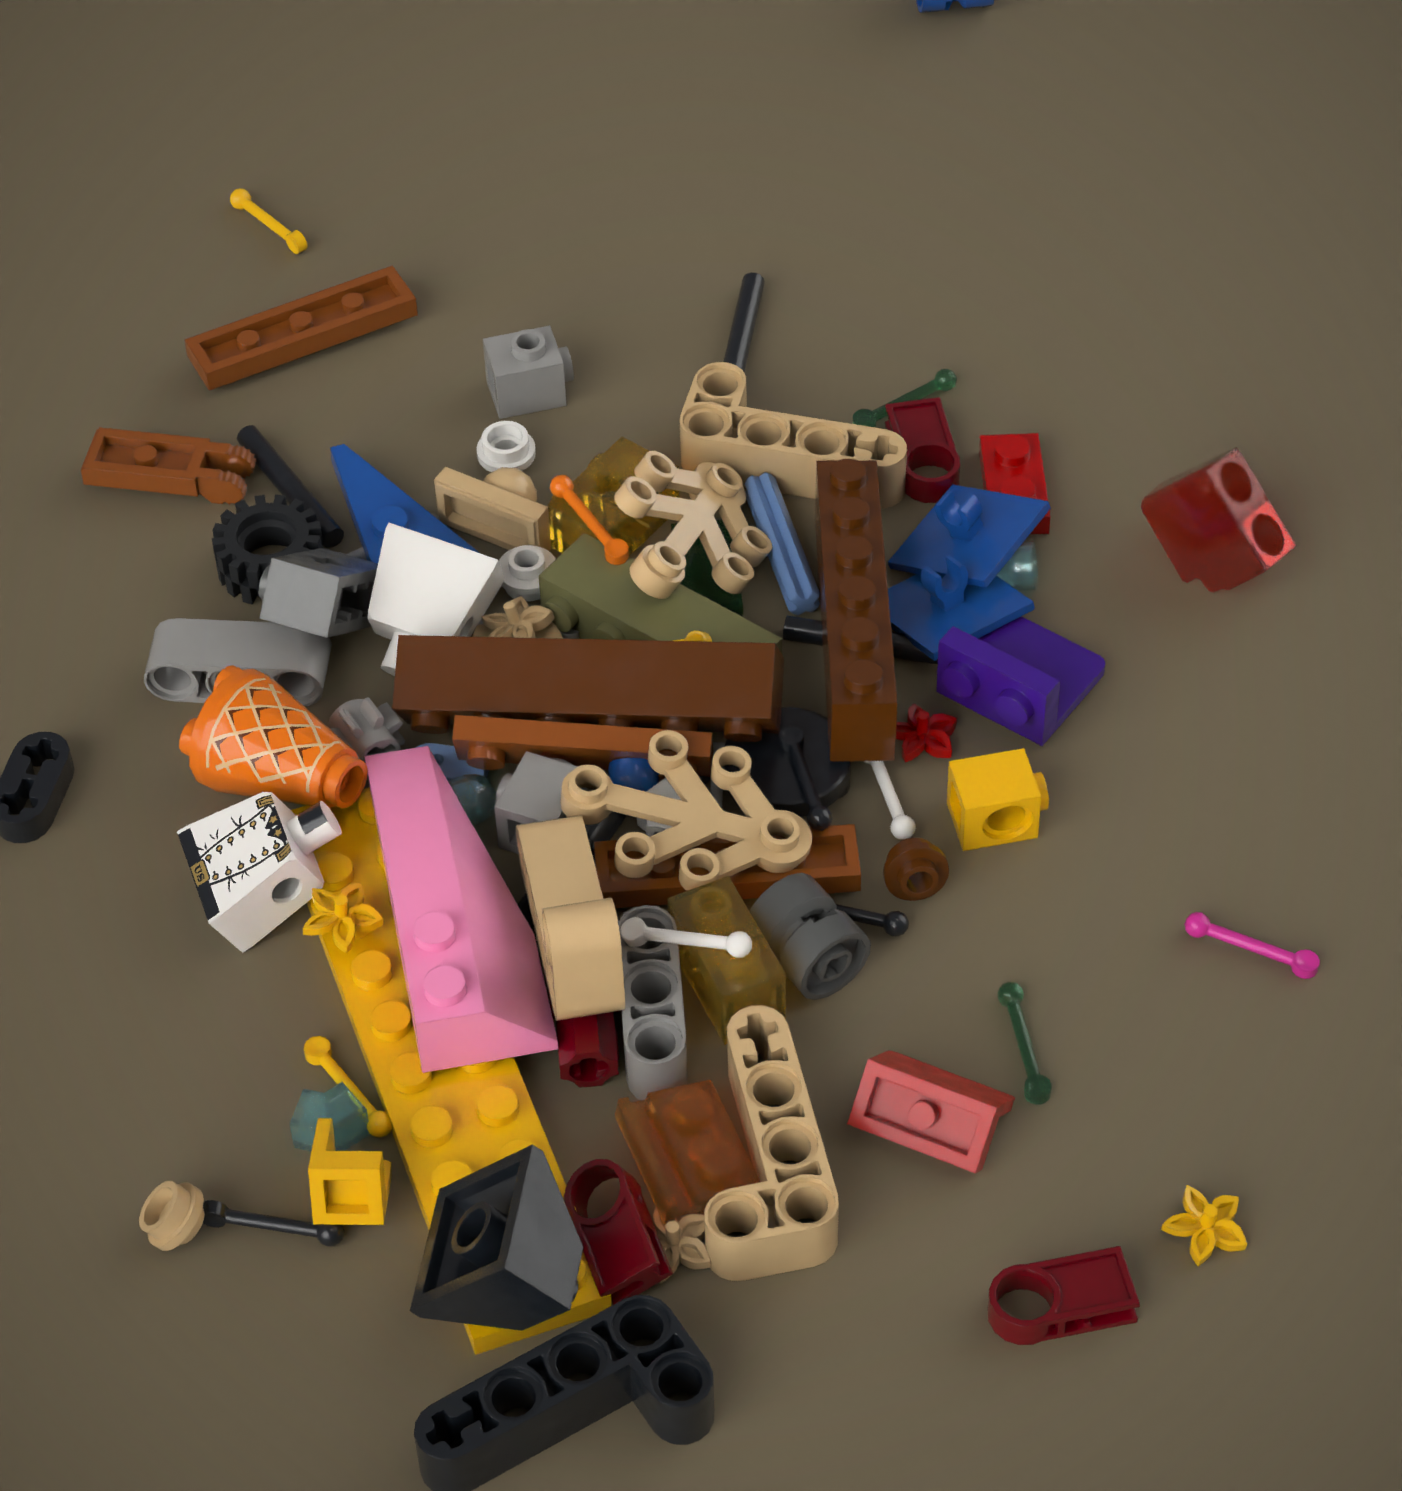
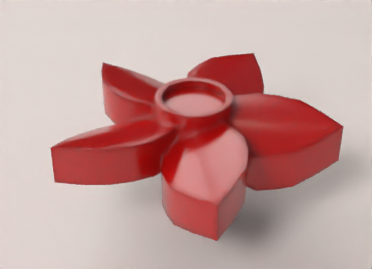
(925, 734)

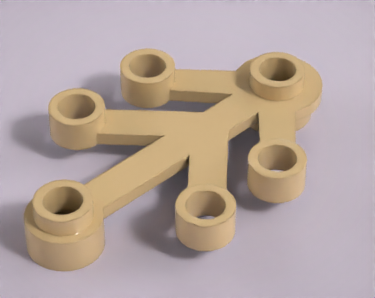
(714, 493)
(694, 818)

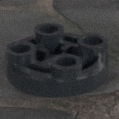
(775, 772)

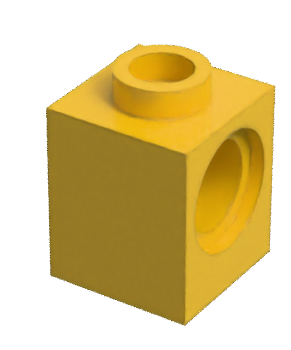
(995, 799)

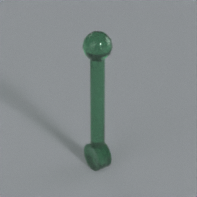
(944, 380)
(1037, 1086)

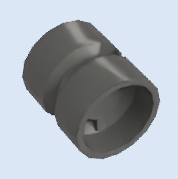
(809, 936)

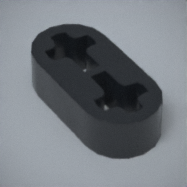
(44, 790)

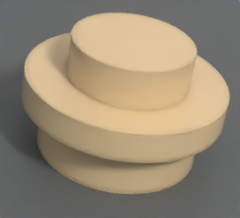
(172, 1214)

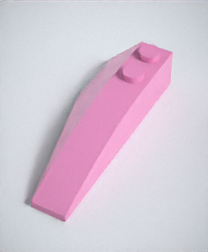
(458, 929)

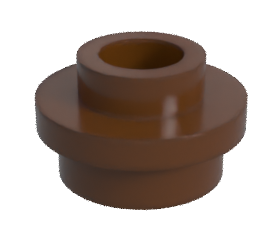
(911, 857)

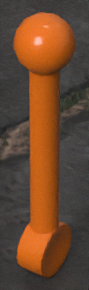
(615, 550)

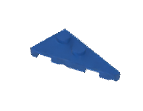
(377, 500)

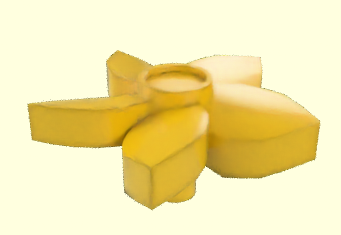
(343, 915)
(1207, 1224)

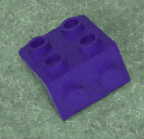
(1017, 676)

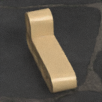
(754, 441)
(571, 918)
(773, 1135)

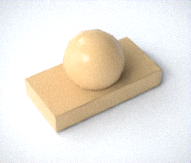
(496, 509)

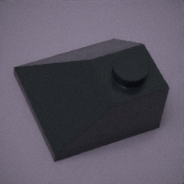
(500, 1248)

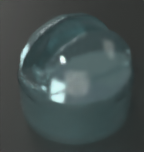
(1022, 568)
(475, 796)

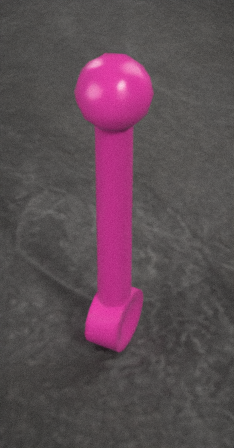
(1303, 963)

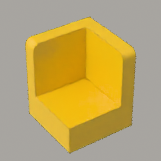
(346, 1184)

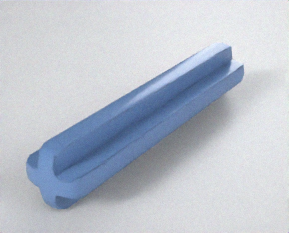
(787, 552)

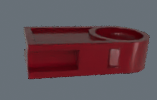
(928, 444)
(623, 1242)
(1082, 1290)

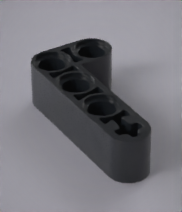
(462, 1457)

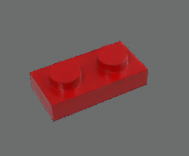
(1015, 467)

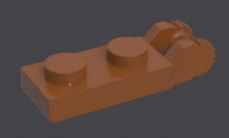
(168, 464)

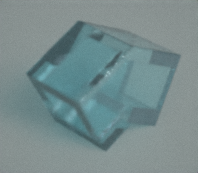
(338, 1103)

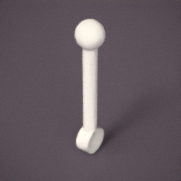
(902, 825)
(636, 933)

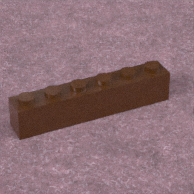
(855, 612)
(591, 682)

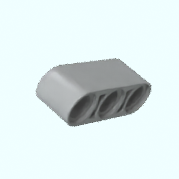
(192, 653)
(658, 1028)

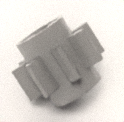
(366, 727)

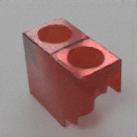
(1217, 523)

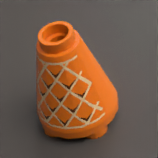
(264, 740)

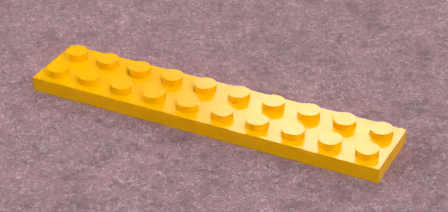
(443, 1118)

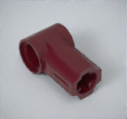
(587, 1048)

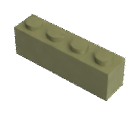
(607, 603)

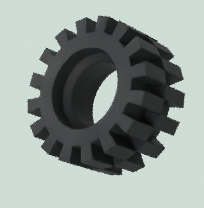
(259, 527)

